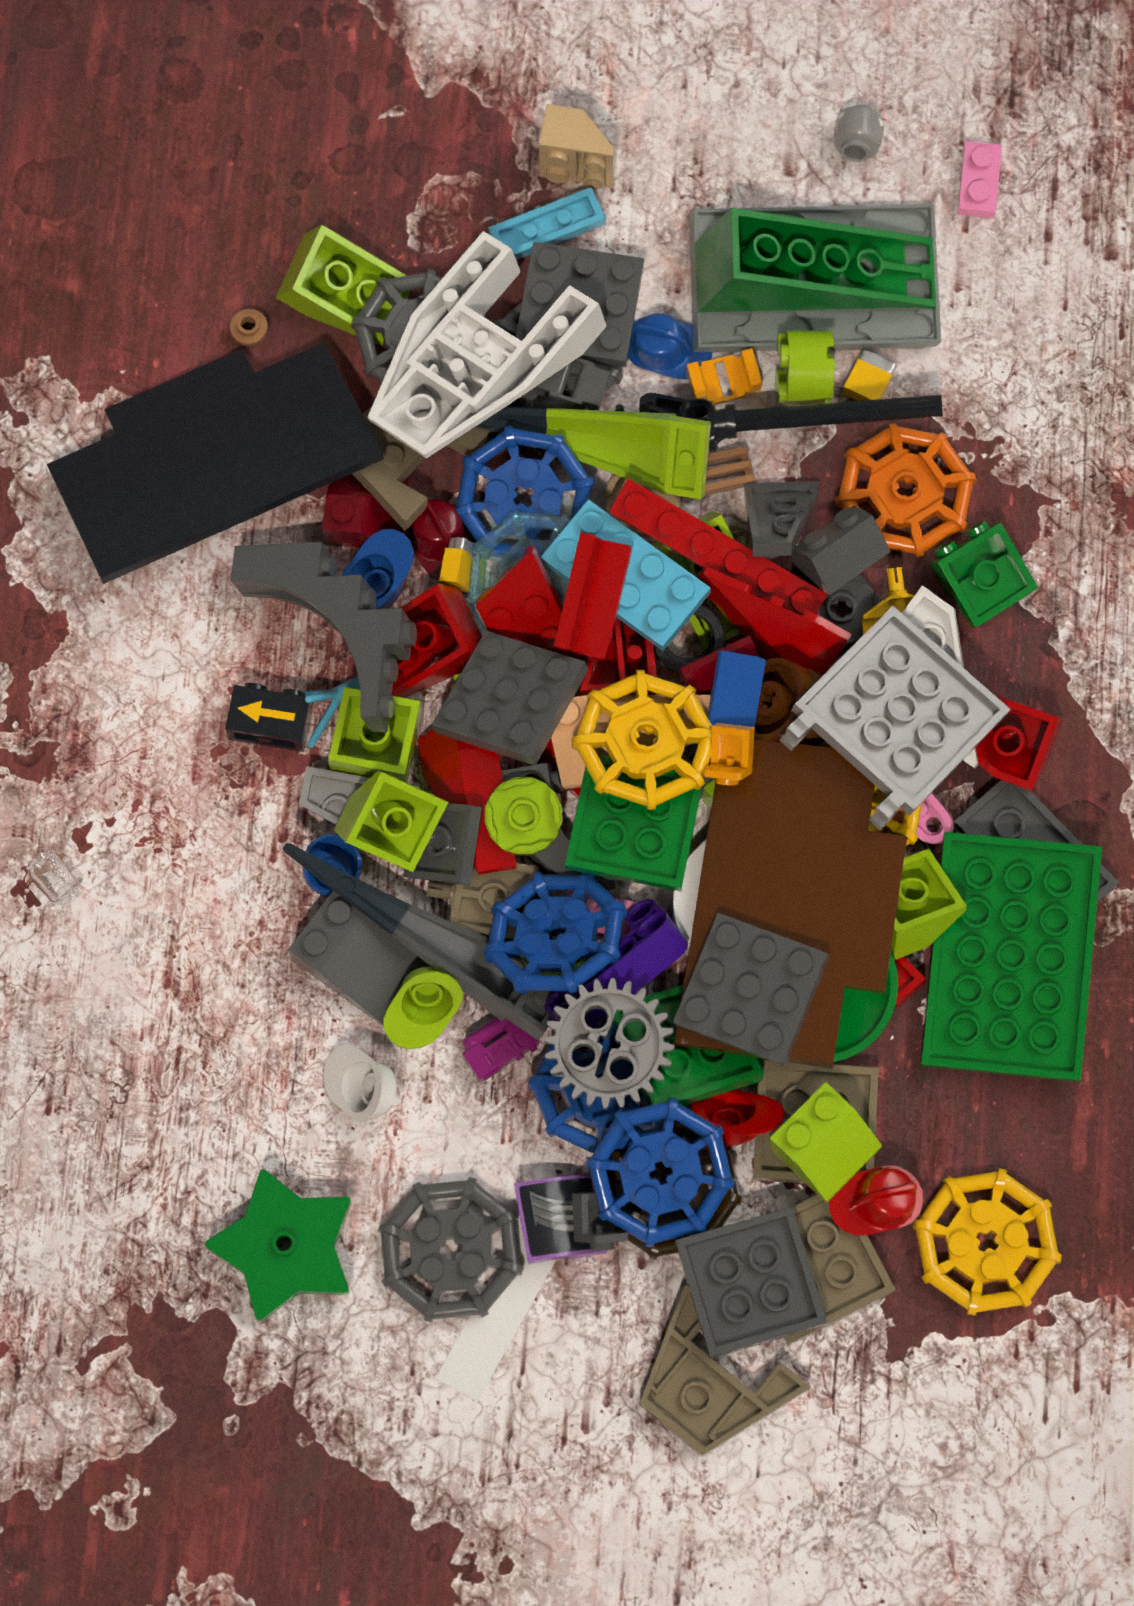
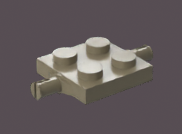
(473, 902)

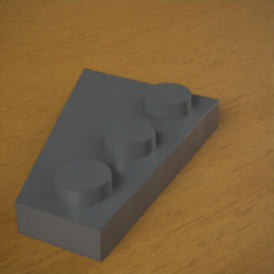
(778, 515)

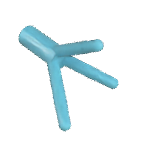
(321, 695)

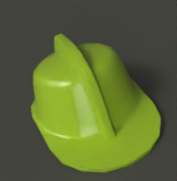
(422, 1008)

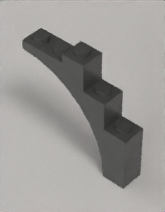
(308, 578)

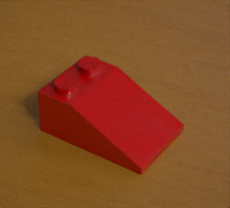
(443, 643)

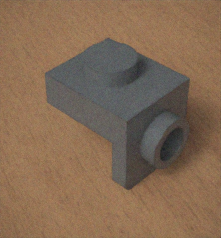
(589, 1227)

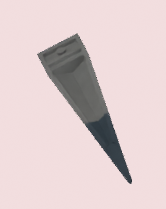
(438, 943)

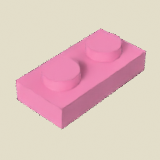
(979, 179)

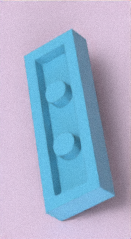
(551, 223)

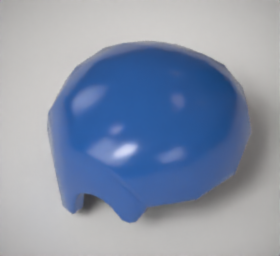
(336, 852)

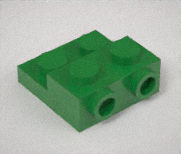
(983, 572)

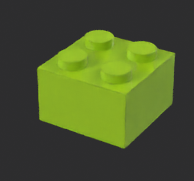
(364, 752)

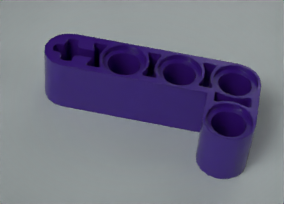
(644, 953)

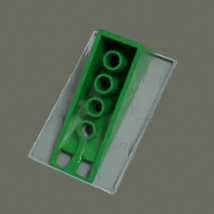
(814, 268)

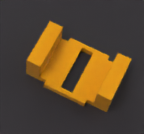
(741, 373)

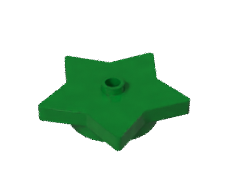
(279, 1275)

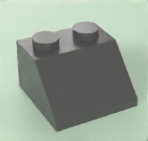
(839, 550)

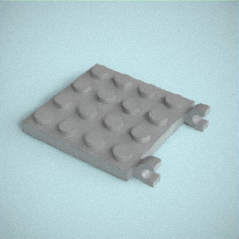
(898, 713)

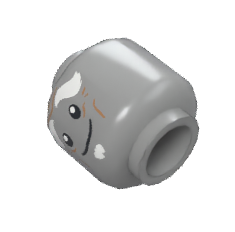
(858, 133)

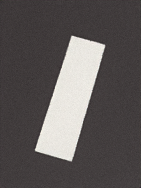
(487, 1338)

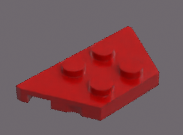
(524, 605)

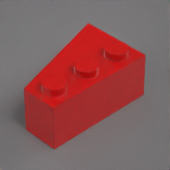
(626, 654)

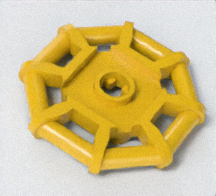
(635, 758)
(1009, 1236)

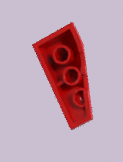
(773, 628)
(1019, 745)
(466, 777)

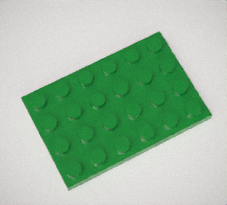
(1018, 960)

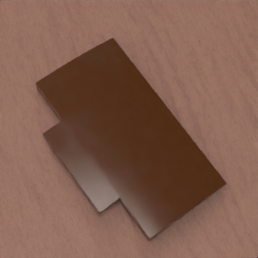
(799, 862)

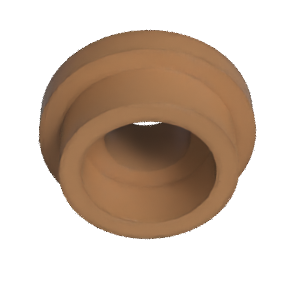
(252, 336)

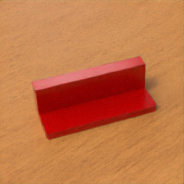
(593, 597)

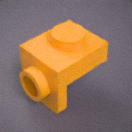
(730, 753)

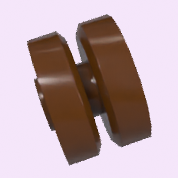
(781, 688)

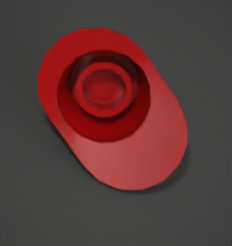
(740, 1115)
(877, 1201)

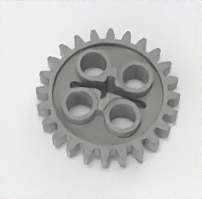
(574, 1033)

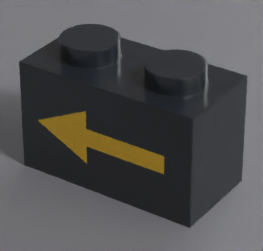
(269, 717)

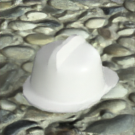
(359, 1083)

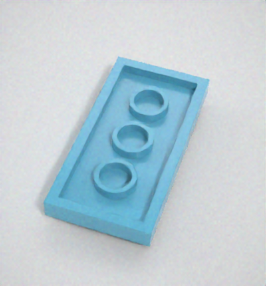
(656, 591)

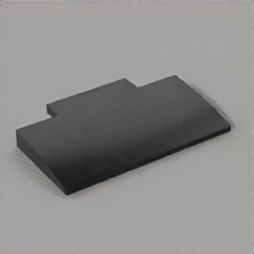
(211, 456)

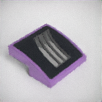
(548, 1217)

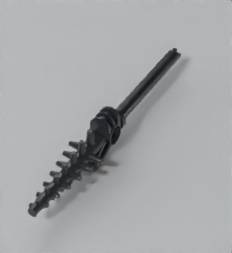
(729, 421)

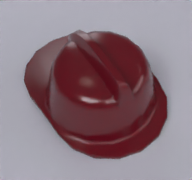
(432, 534)

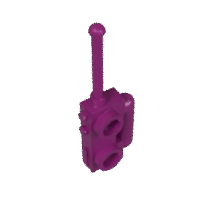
(490, 1060)

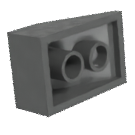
(354, 956)

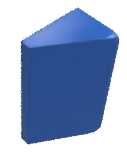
(736, 689)

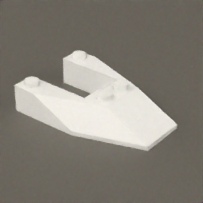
(464, 368)

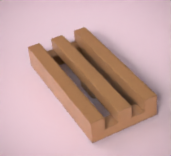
(721, 457)

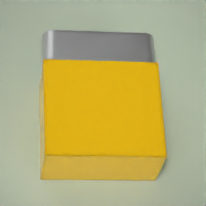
(869, 377)
(457, 564)

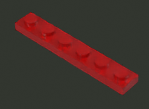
(711, 547)

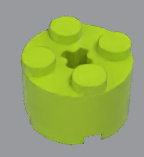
(806, 368)

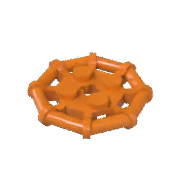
(910, 468)

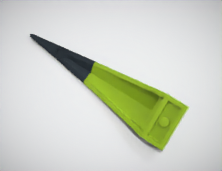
(645, 447)

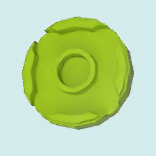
(523, 816)

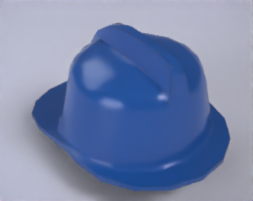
(664, 346)
(384, 564)

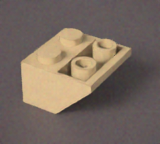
(574, 149)

